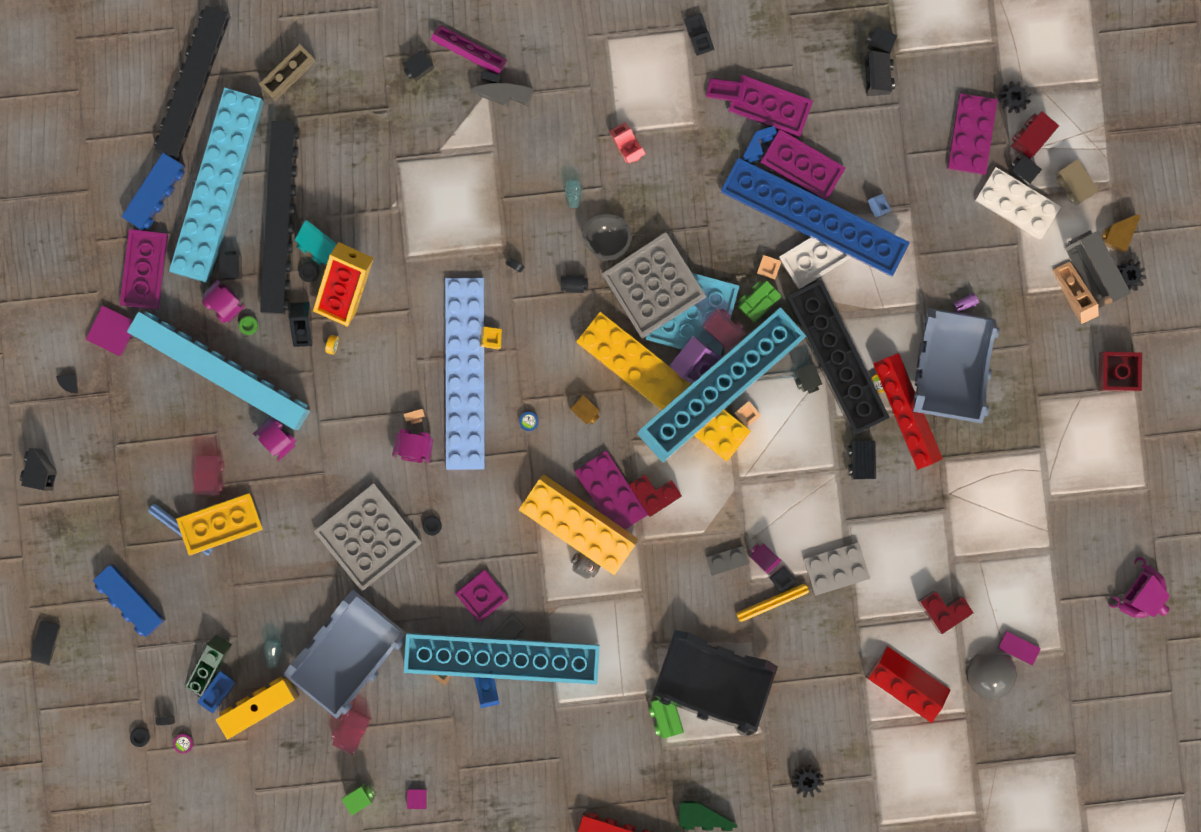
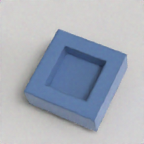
(879, 205)

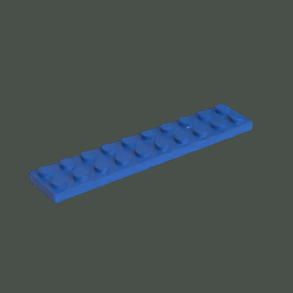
(815, 217)

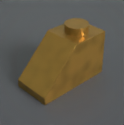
(1120, 234)

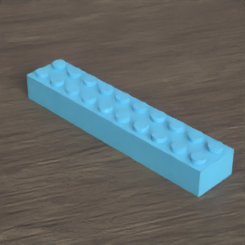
(216, 185)
(214, 368)
(721, 385)
(505, 657)

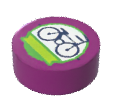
(183, 743)

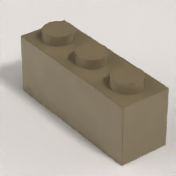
(287, 73)

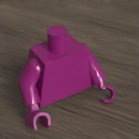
(1146, 595)

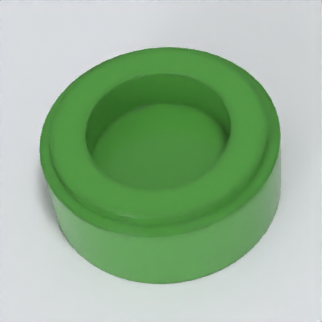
(248, 325)

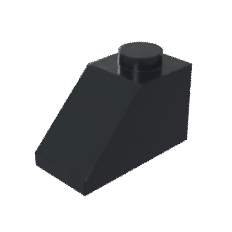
(301, 324)

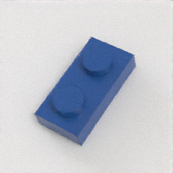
(486, 691)
(216, 692)

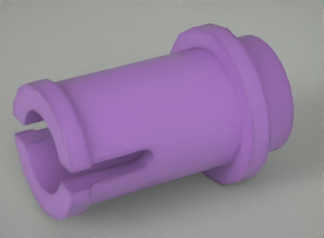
(966, 302)

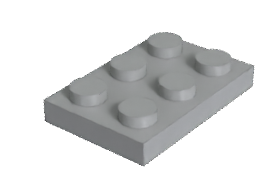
(836, 568)

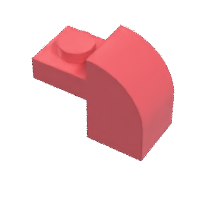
(626, 143)

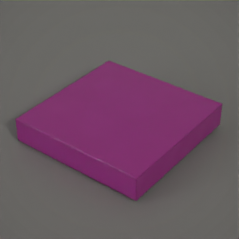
(110, 331)
(482, 595)

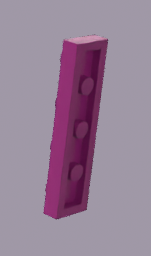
(469, 49)

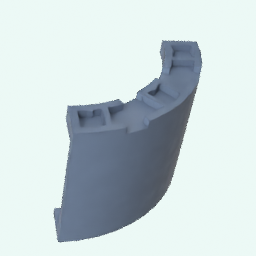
(954, 365)
(345, 654)

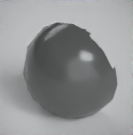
(607, 236)
(991, 675)

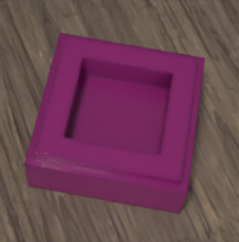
(416, 798)

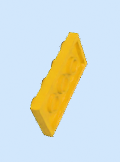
(219, 524)

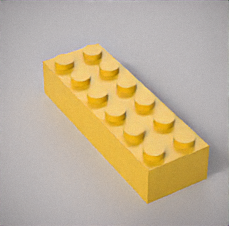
(578, 524)

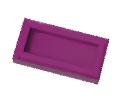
(726, 90)
(1019, 648)

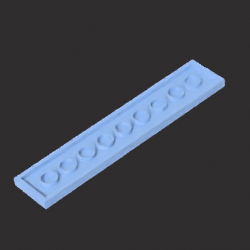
(464, 374)

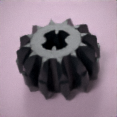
(1011, 90)
(1136, 274)
(814, 783)

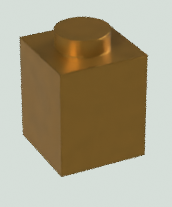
(585, 411)

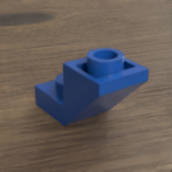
(754, 149)

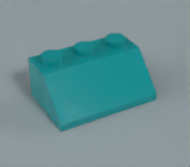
(315, 242)

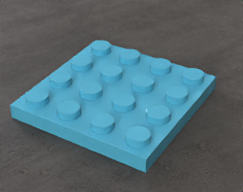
(688, 324)

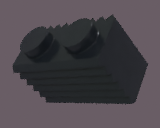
(862, 460)

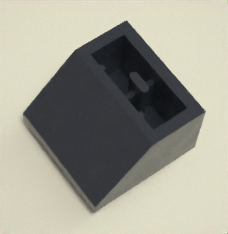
(38, 471)

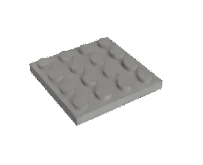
(654, 285)
(368, 537)

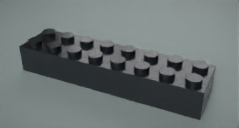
(837, 357)

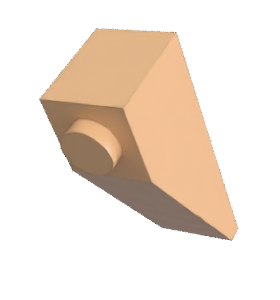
(1076, 293)

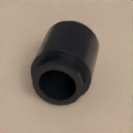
(574, 283)

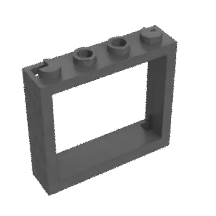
(1097, 268)

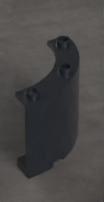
(714, 682)

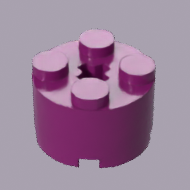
(222, 301)
(274, 439)
(412, 446)

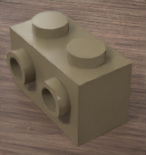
(1076, 182)

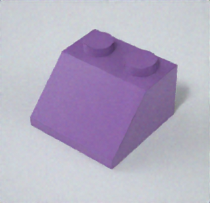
(694, 360)

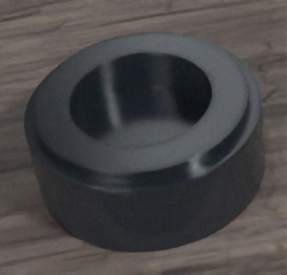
(515, 264)
(308, 272)
(432, 525)
(165, 720)
(140, 737)

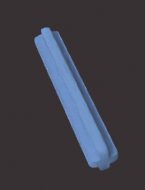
(169, 521)

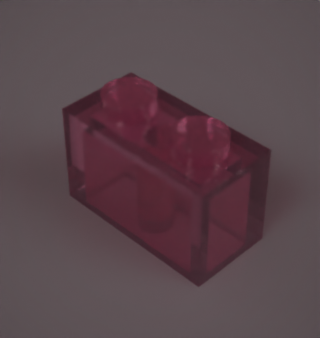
(723, 329)
(208, 475)
(351, 731)

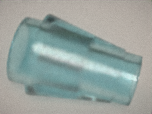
(573, 193)
(272, 652)

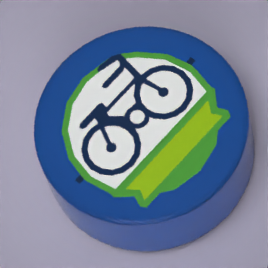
(528, 421)

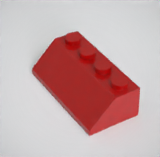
(909, 684)

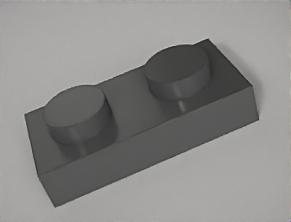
(727, 560)

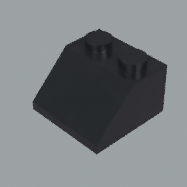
(878, 73)

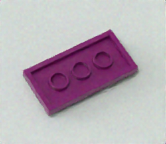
(772, 106)
(972, 134)
(803, 165)
(143, 269)
(610, 491)

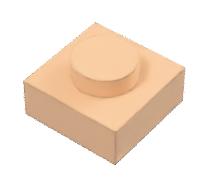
(769, 267)
(747, 414)
(415, 416)

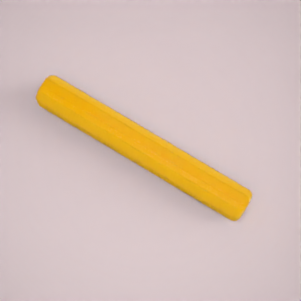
(772, 602)

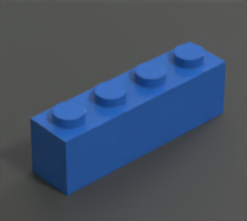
(153, 192)
(128, 600)

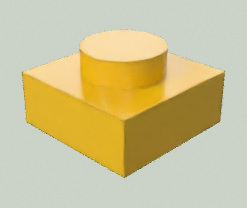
(491, 337)

